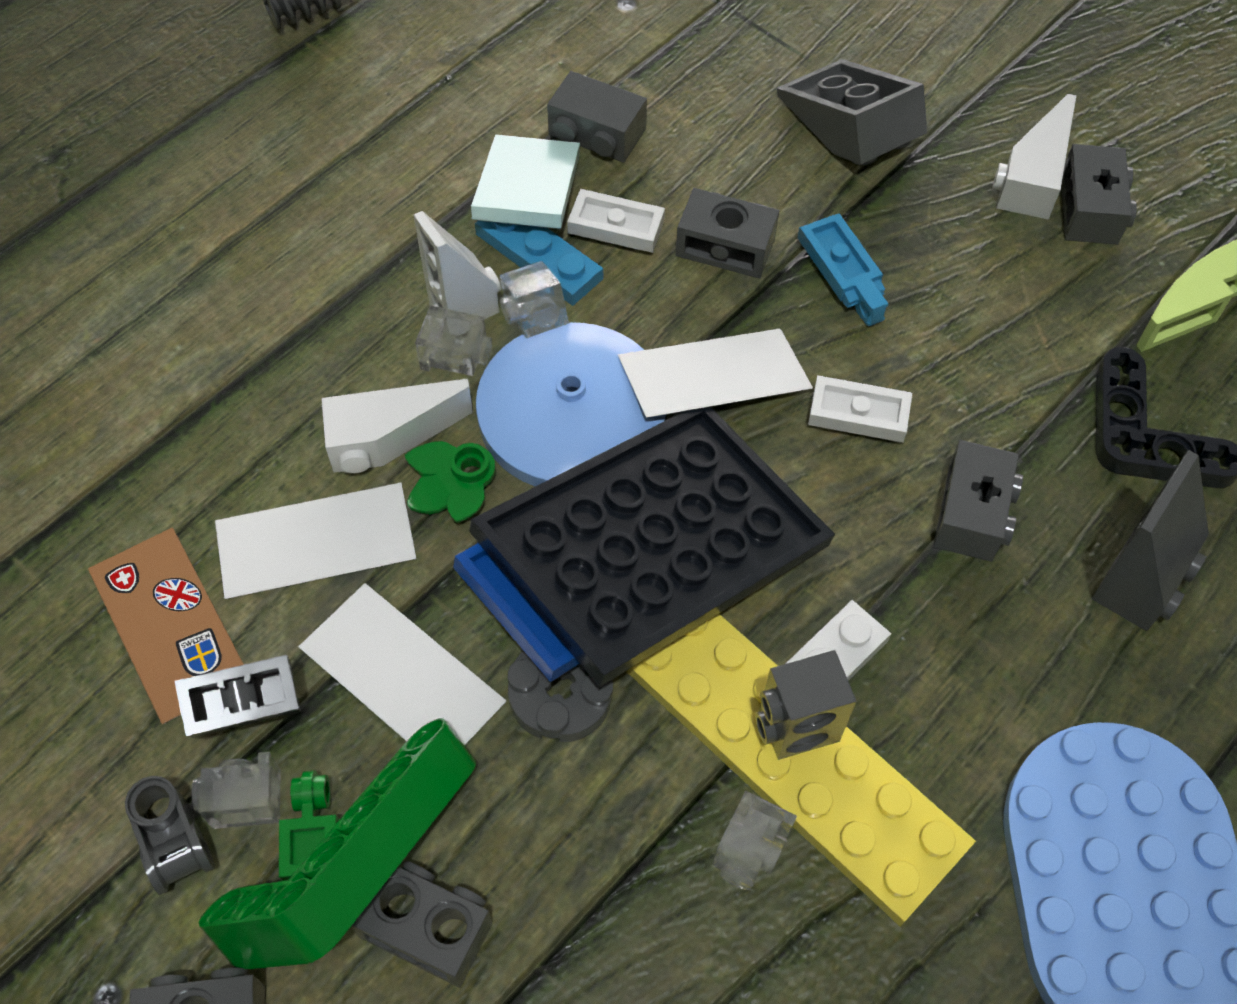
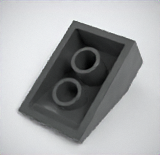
(858, 109)
(1160, 551)

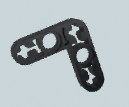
(1134, 434)

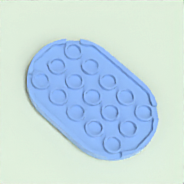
(1122, 871)

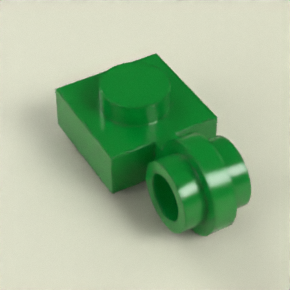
(302, 835)

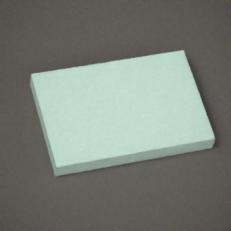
(526, 181)

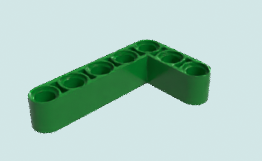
(318, 904)

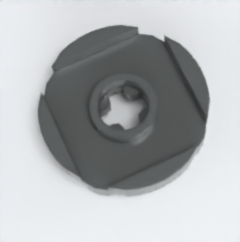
(553, 715)

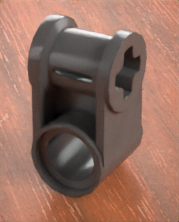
(172, 842)

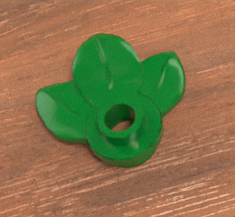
(445, 483)

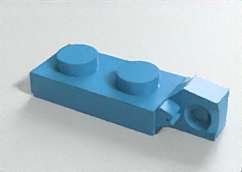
(846, 266)

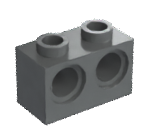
(805, 705)
(414, 935)

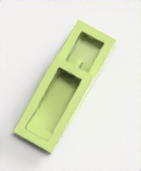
(1194, 298)

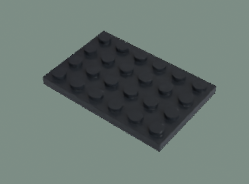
(650, 539)

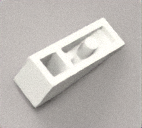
(1036, 165)
(454, 273)
(384, 424)

